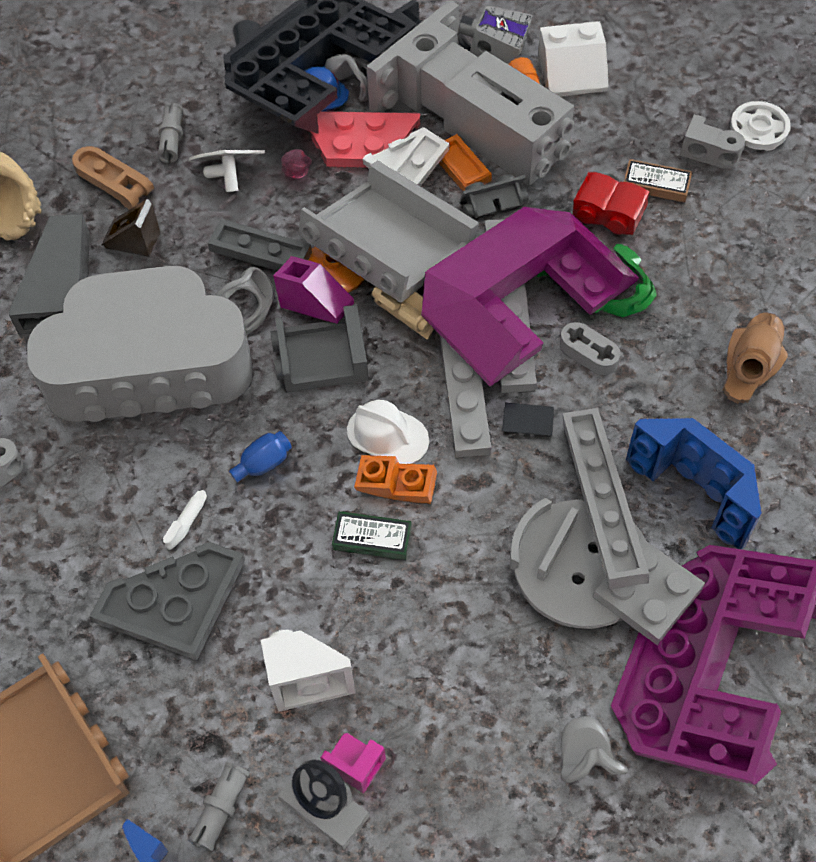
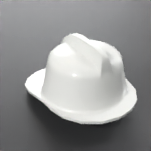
(386, 431)

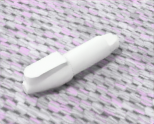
(180, 528)

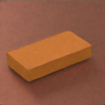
(463, 164)

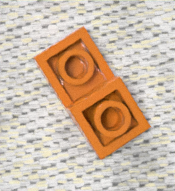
(389, 479)

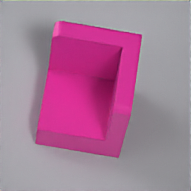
(355, 761)

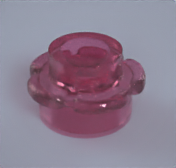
(295, 164)

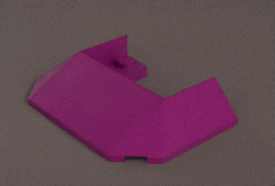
(467, 287)
(671, 688)

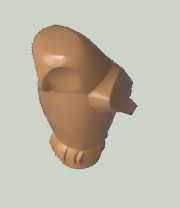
(754, 356)

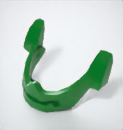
(644, 293)

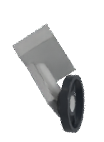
(324, 802)

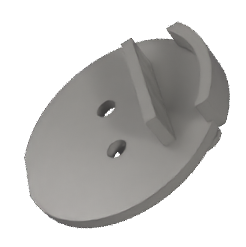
(550, 550)

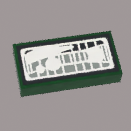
(371, 535)

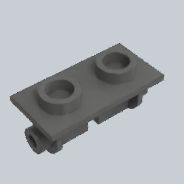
(481, 196)

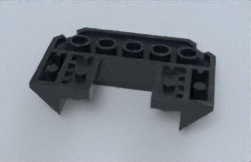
(273, 60)

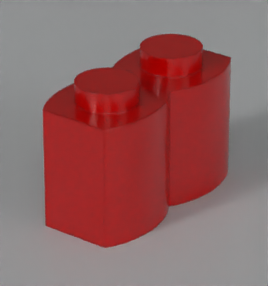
(610, 203)

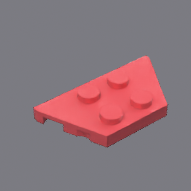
(350, 136)

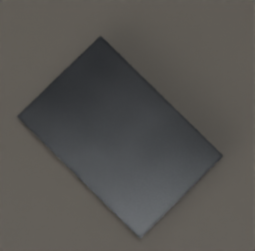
(528, 419)

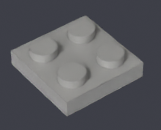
(654, 605)

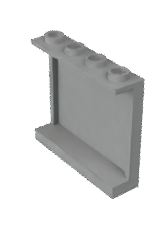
(389, 231)

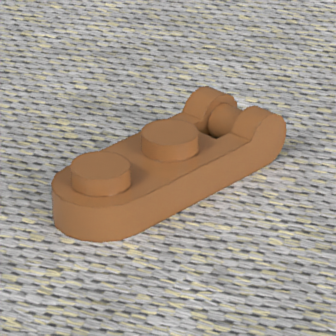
(111, 175)

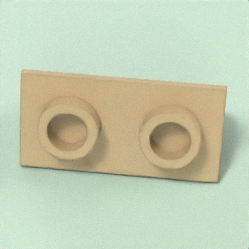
(407, 311)

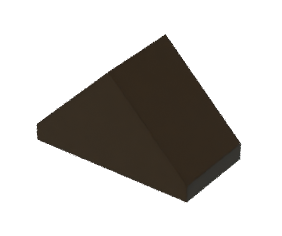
(134, 231)

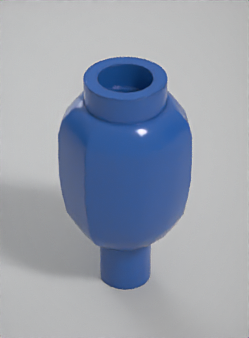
(262, 456)

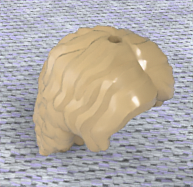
(17, 200)

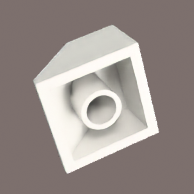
(573, 58)
(304, 670)

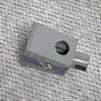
(497, 32)

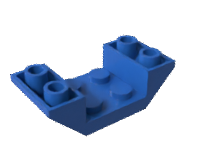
(708, 462)

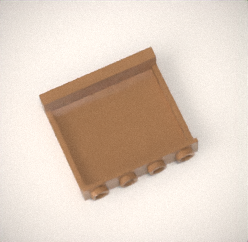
(50, 765)

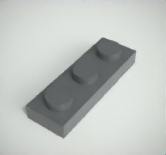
(256, 245)

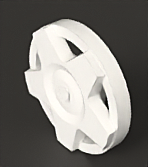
(760, 128)

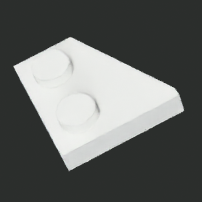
(413, 156)

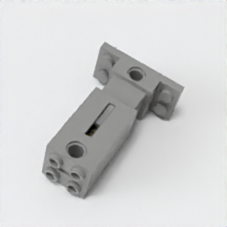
(478, 97)

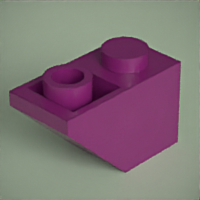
(310, 290)

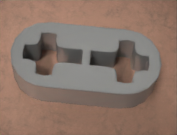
(589, 348)

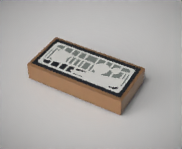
(659, 180)

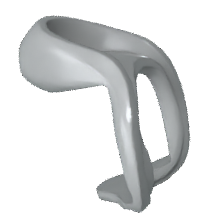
(345, 66)
(260, 286)
(586, 745)

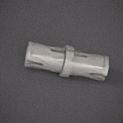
(170, 133)
(218, 807)

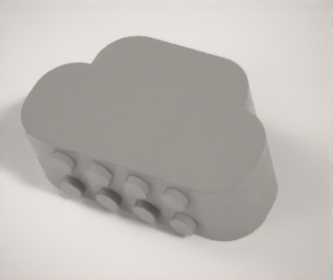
(140, 347)

